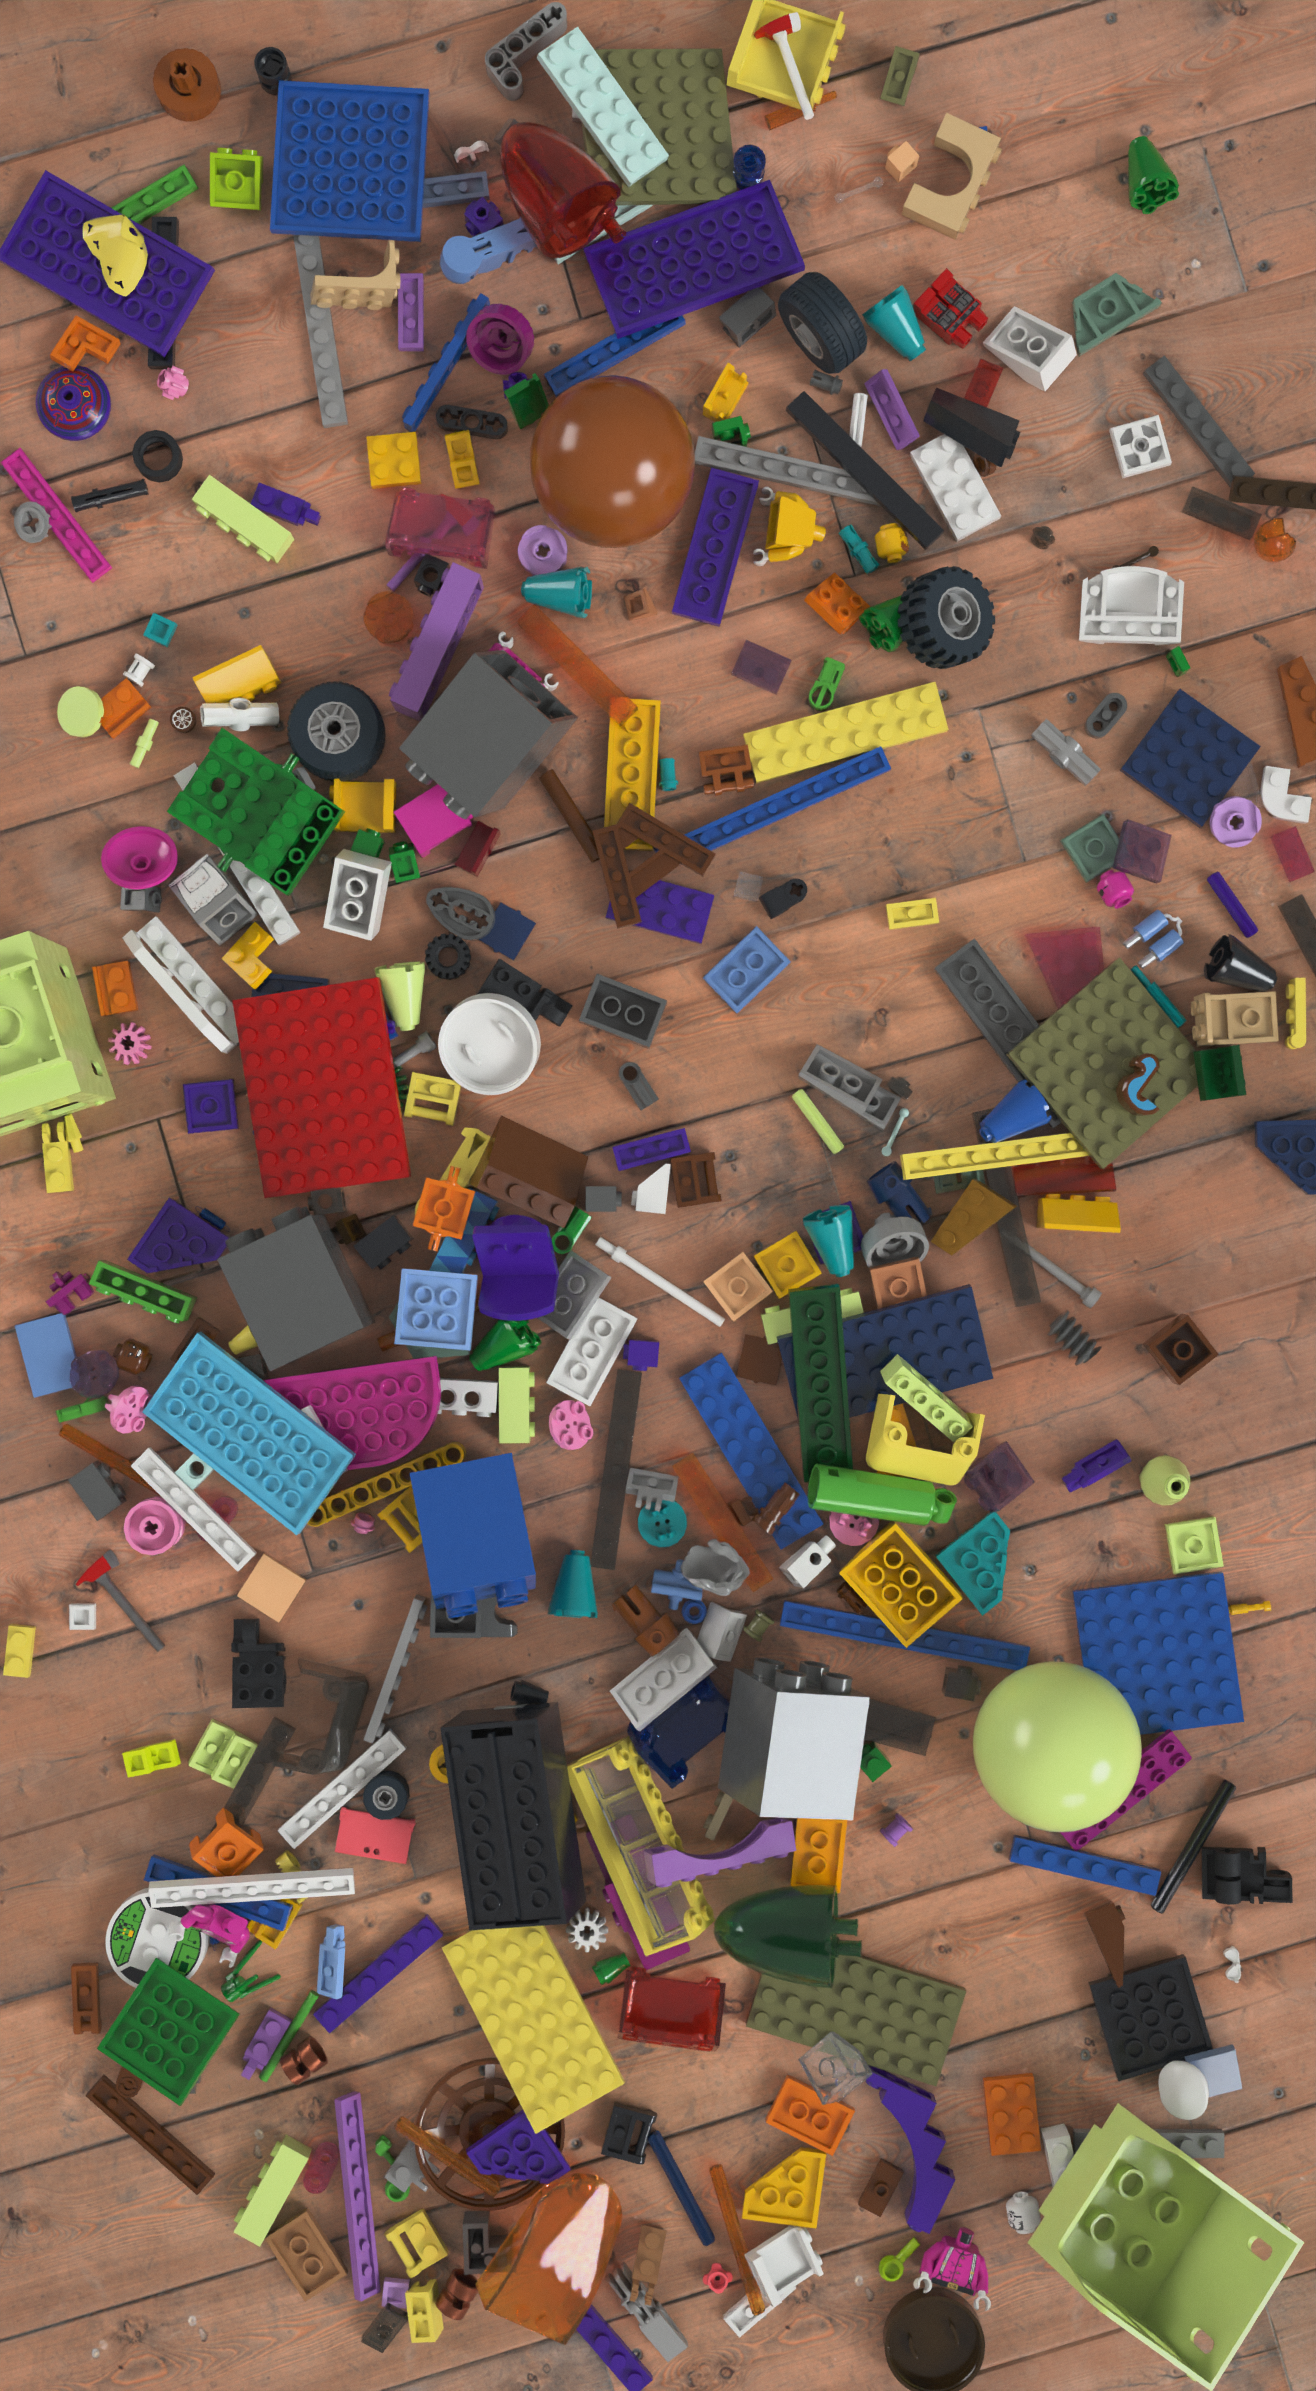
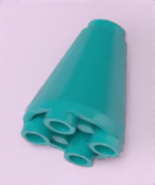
(897, 323)

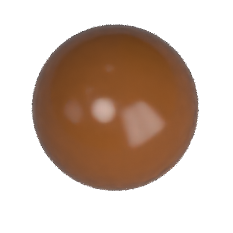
(612, 461)

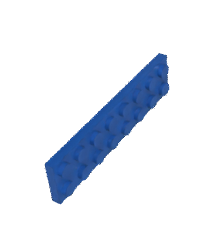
(748, 1444)

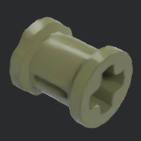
(758, 1625)

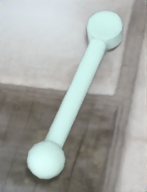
(886, 1151)

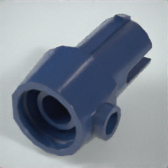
(890, 1188)

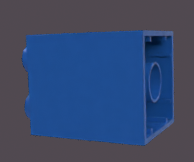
(474, 1534)

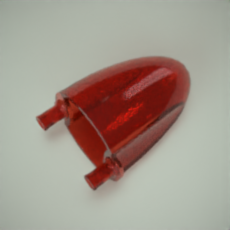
(557, 189)

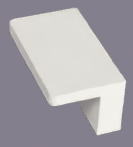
(721, 1631)

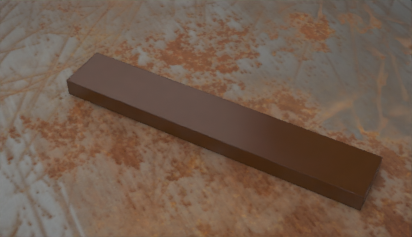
(150, 2135)

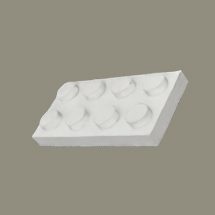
(955, 486)
(592, 1351)
(663, 1679)

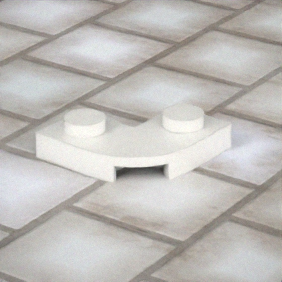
(1277, 801)

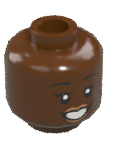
(132, 1356)

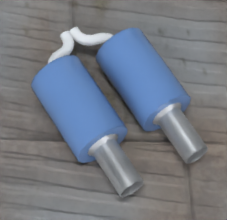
(1162, 947)

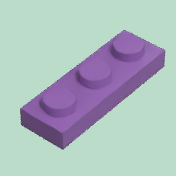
(411, 312)
(891, 409)

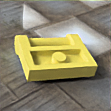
(434, 1090)
(424, 2239)

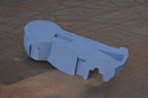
(466, 257)

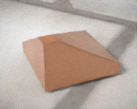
(639, 605)

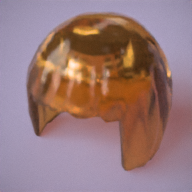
(1272, 542)

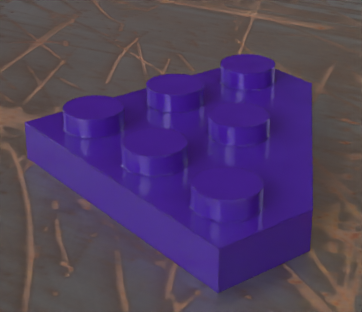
(177, 1240)
(519, 2152)

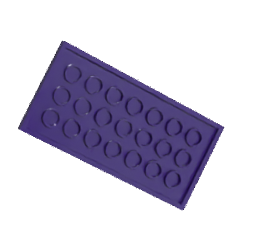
(51, 251)
(694, 259)

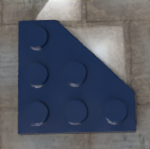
(1291, 1149)

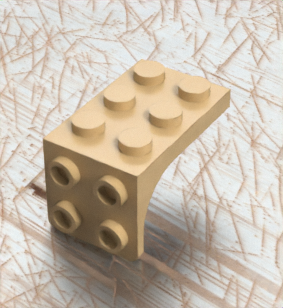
(360, 291)
(1234, 1018)

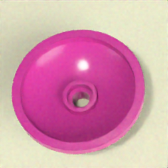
(139, 857)

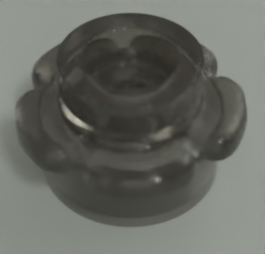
(1042, 537)

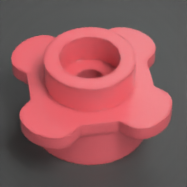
(717, 2285)

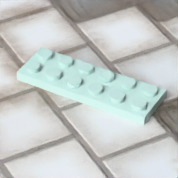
(602, 106)

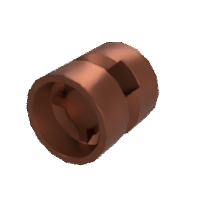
(306, 2058)
(456, 2296)

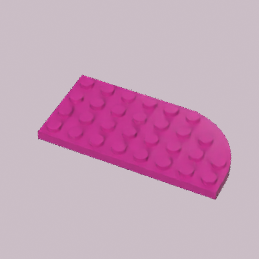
(371, 1408)

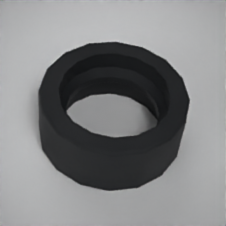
(154, 437)

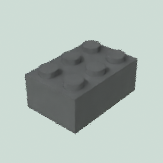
(623, 1011)

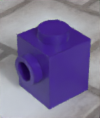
(641, 1354)

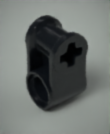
(780, 900)

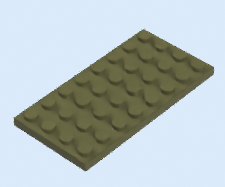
(882, 2010)

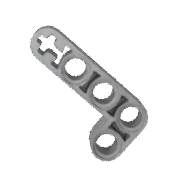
(551, 24)

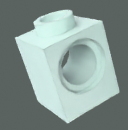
(189, 1476)

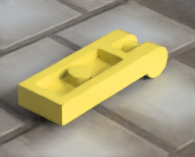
(1296, 1013)

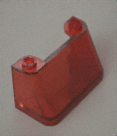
(671, 2011)

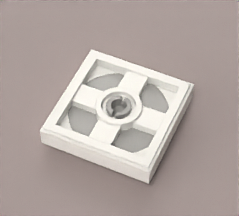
(1140, 446)

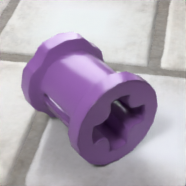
(896, 1829)

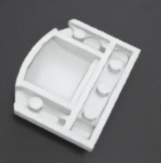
(1131, 607)

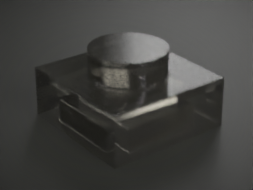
(899, 1087)

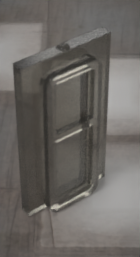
(898, 1727)

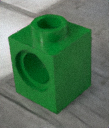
(368, 843)

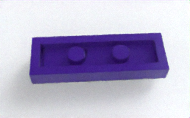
(651, 1149)

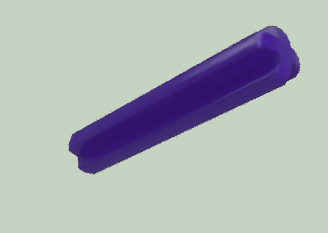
(1232, 904)

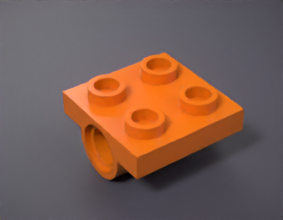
(836, 603)

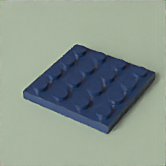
(1190, 758)

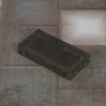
(385, 2327)

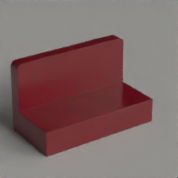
(478, 848)

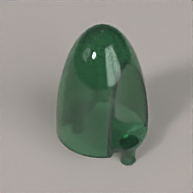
(788, 1933)

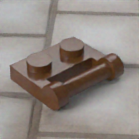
(687, 1181)

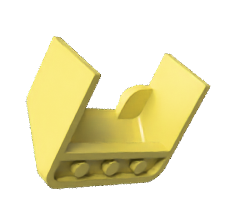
(890, 1454)

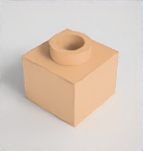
(901, 161)

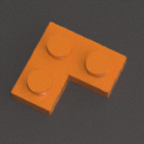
(83, 338)

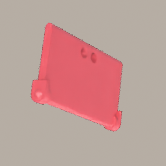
(379, 1838)

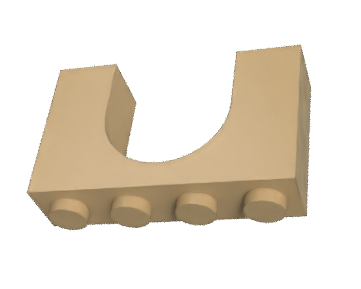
(977, 150)

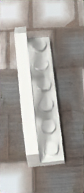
(191, 976)

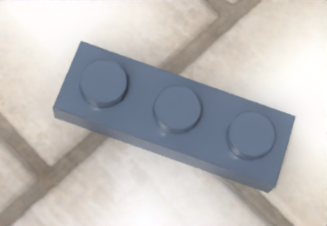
(455, 189)

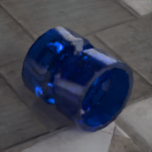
(749, 166)

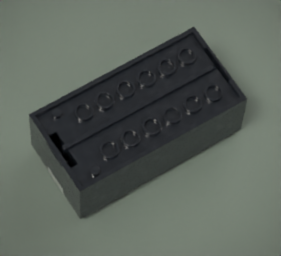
(513, 1816)

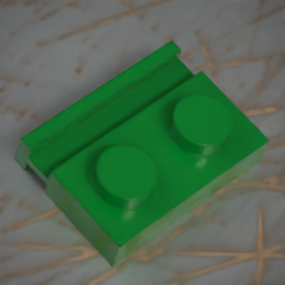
(527, 401)

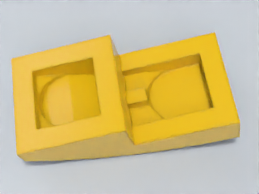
(462, 459)

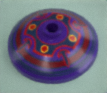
(82, 414)

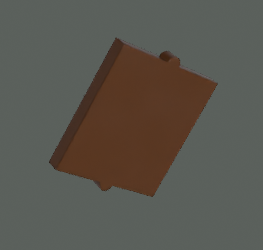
(759, 1360)

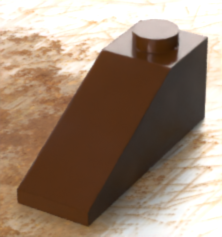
(1109, 1933)

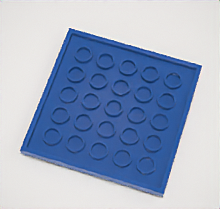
(349, 161)
(1164, 1649)

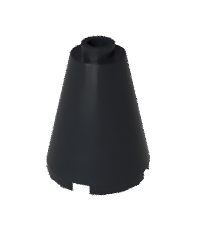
(1238, 966)

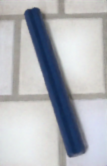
(681, 2188)

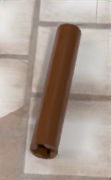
(570, 813)

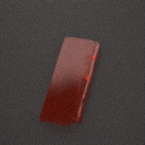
(1062, 1179)

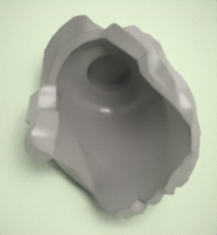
(715, 1568)

